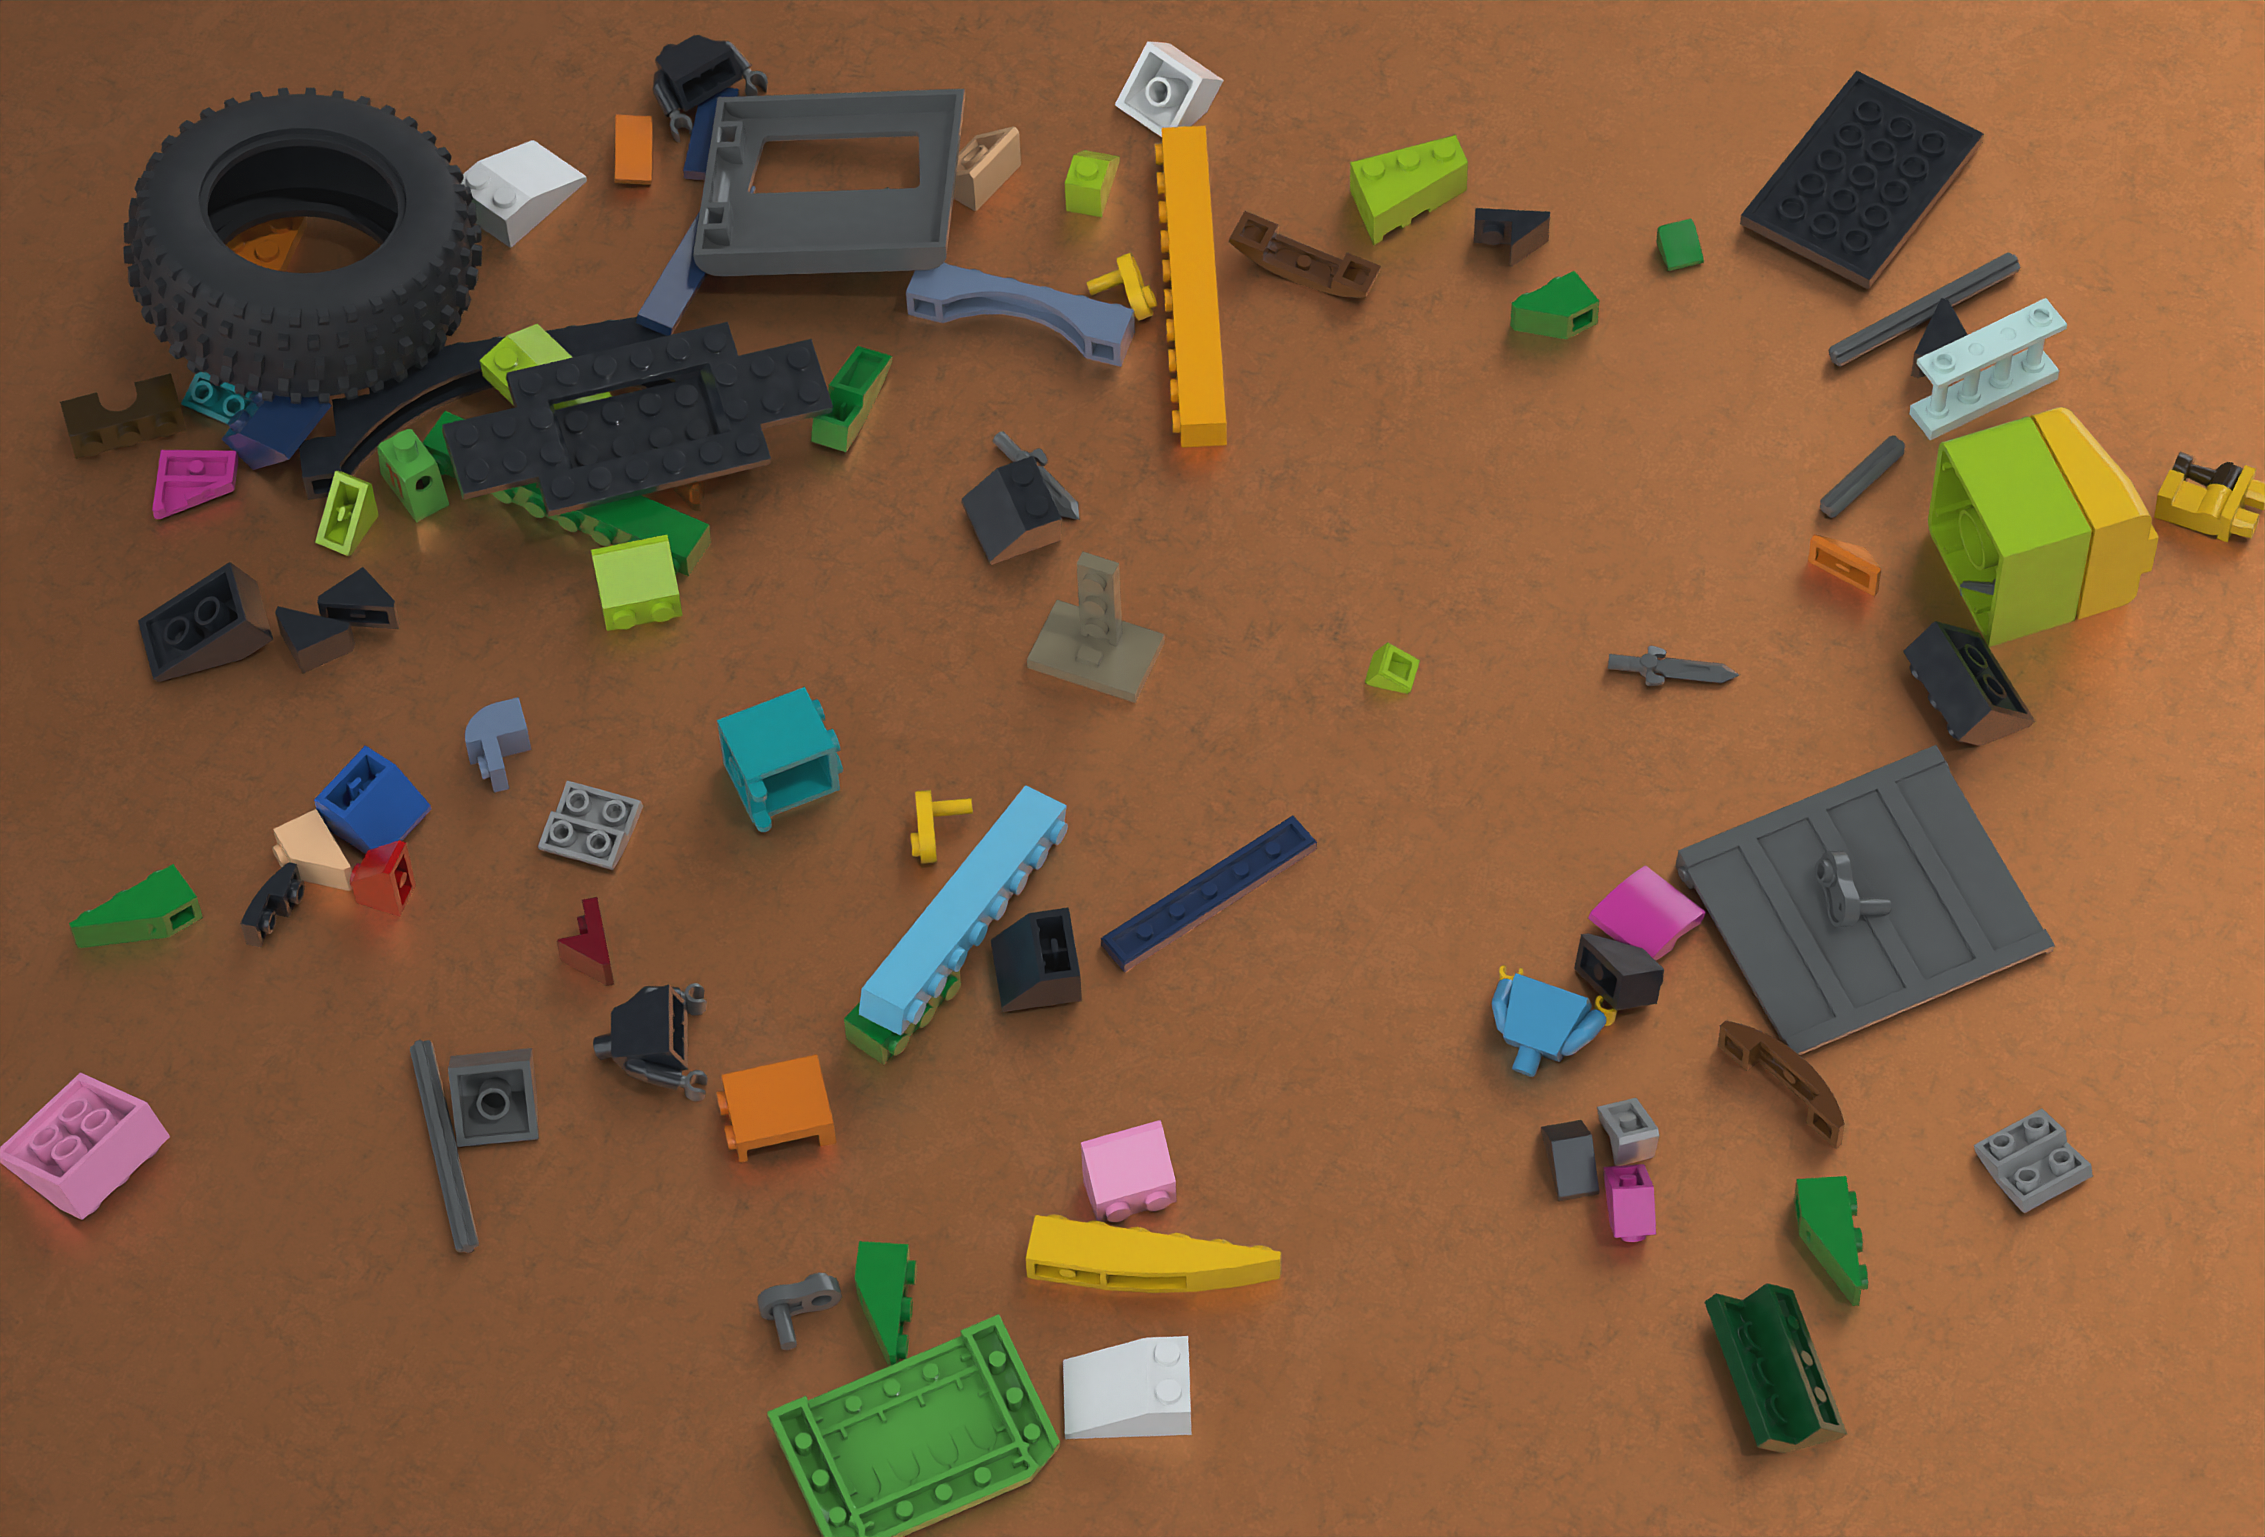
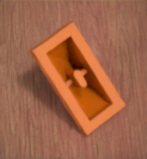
(1846, 562)

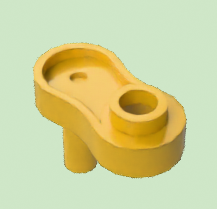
(1139, 295)
(923, 841)

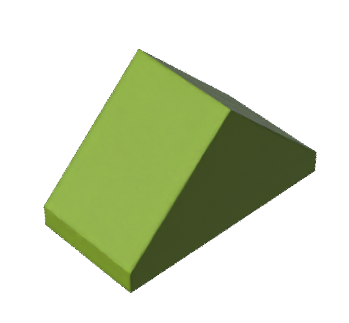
(347, 514)

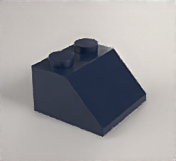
(272, 430)

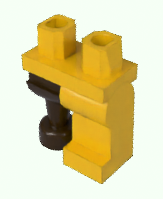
(2218, 507)

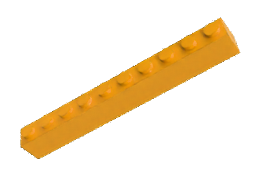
(1193, 287)

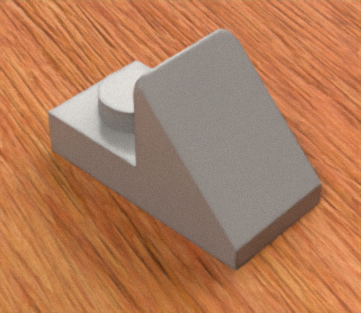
(1630, 1130)

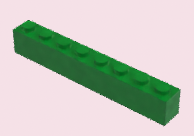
(606, 523)

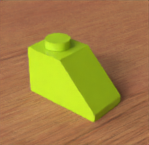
(1090, 182)

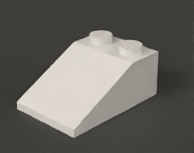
(519, 189)
(1129, 1390)

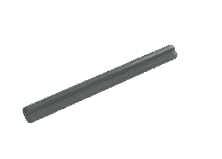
(1923, 309)
(444, 1146)

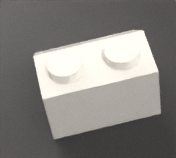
(1167, 88)

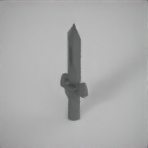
(1063, 500)
(1649, 665)

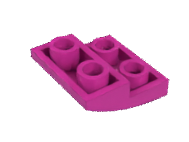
(1646, 913)

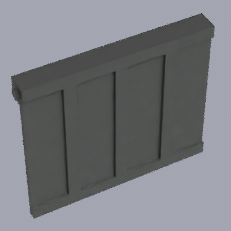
(1906, 841)

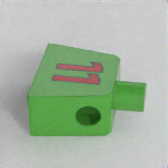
(402, 464)

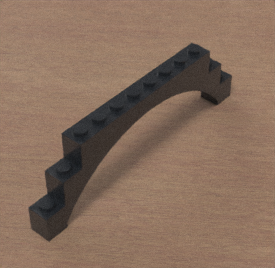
(445, 378)

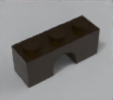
(151, 416)

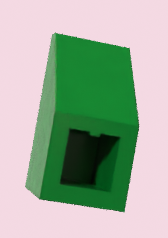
(1556, 309)

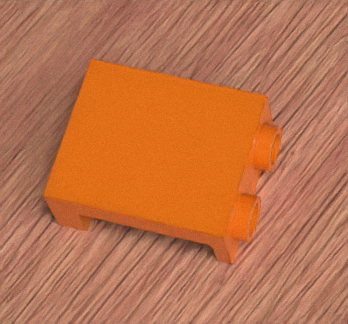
(776, 1105)

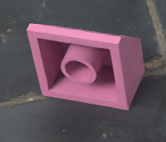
(1128, 1172)

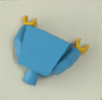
(1544, 1019)

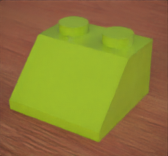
(636, 583)

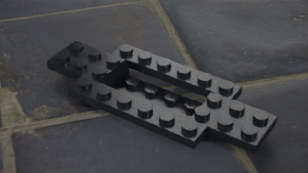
(640, 437)

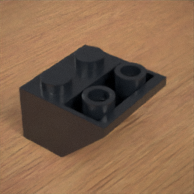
(1037, 961)

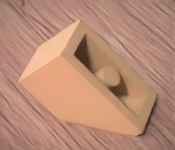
(314, 850)

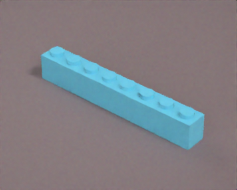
(963, 911)

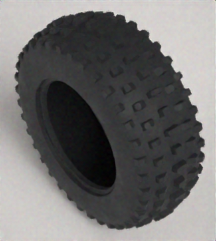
(302, 329)

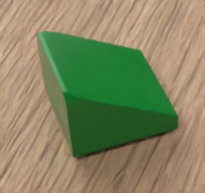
(1679, 245)

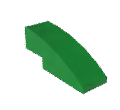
(852, 397)

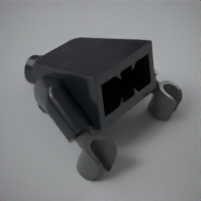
(696, 72)
(652, 1037)

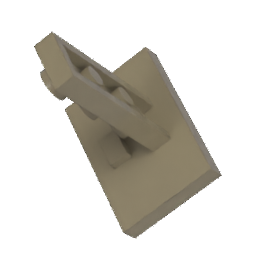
(1091, 641)

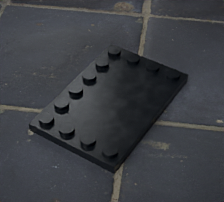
(1862, 179)

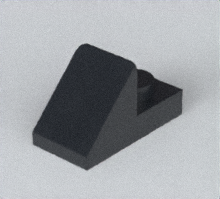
(1517, 228)

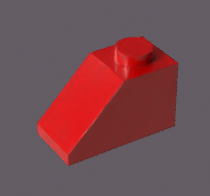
(384, 878)

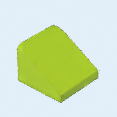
(1392, 669)

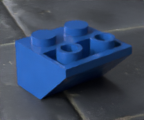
(371, 802)

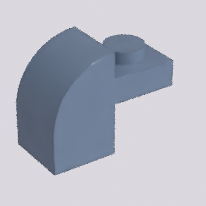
(496, 733)

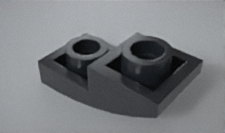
(273, 899)

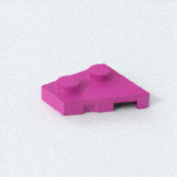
(192, 478)

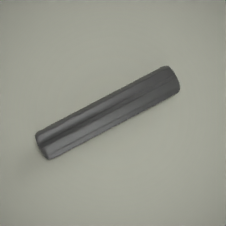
(1862, 476)

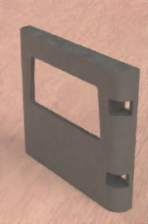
(828, 229)

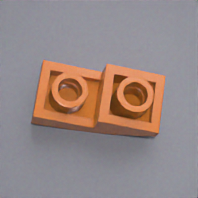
(633, 149)

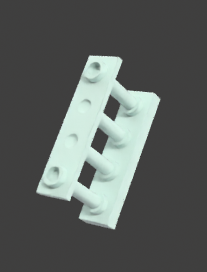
(1996, 385)

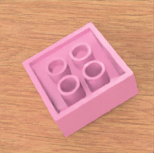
(83, 1144)

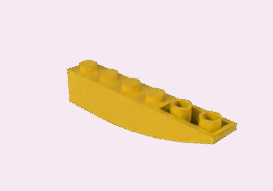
(1141, 1260)

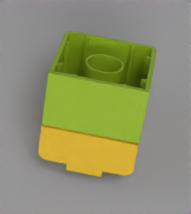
(2042, 518)

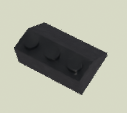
(1967, 684)

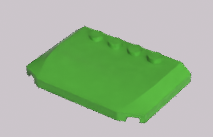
(918, 1437)

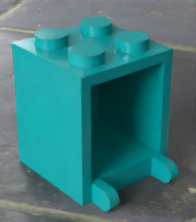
(780, 755)

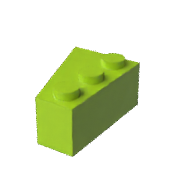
(1407, 182)

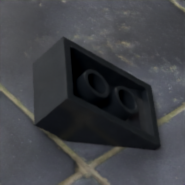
(206, 625)

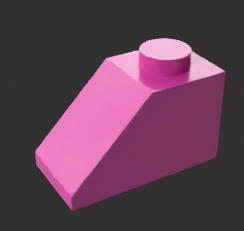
(1630, 1202)

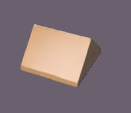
(986, 165)

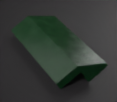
(1776, 1369)

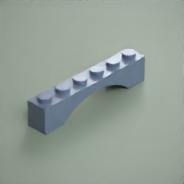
(952, 292)

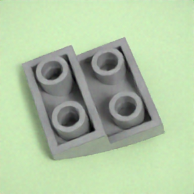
(591, 825)
(2033, 1160)

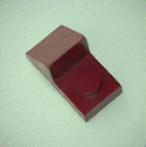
(589, 949)

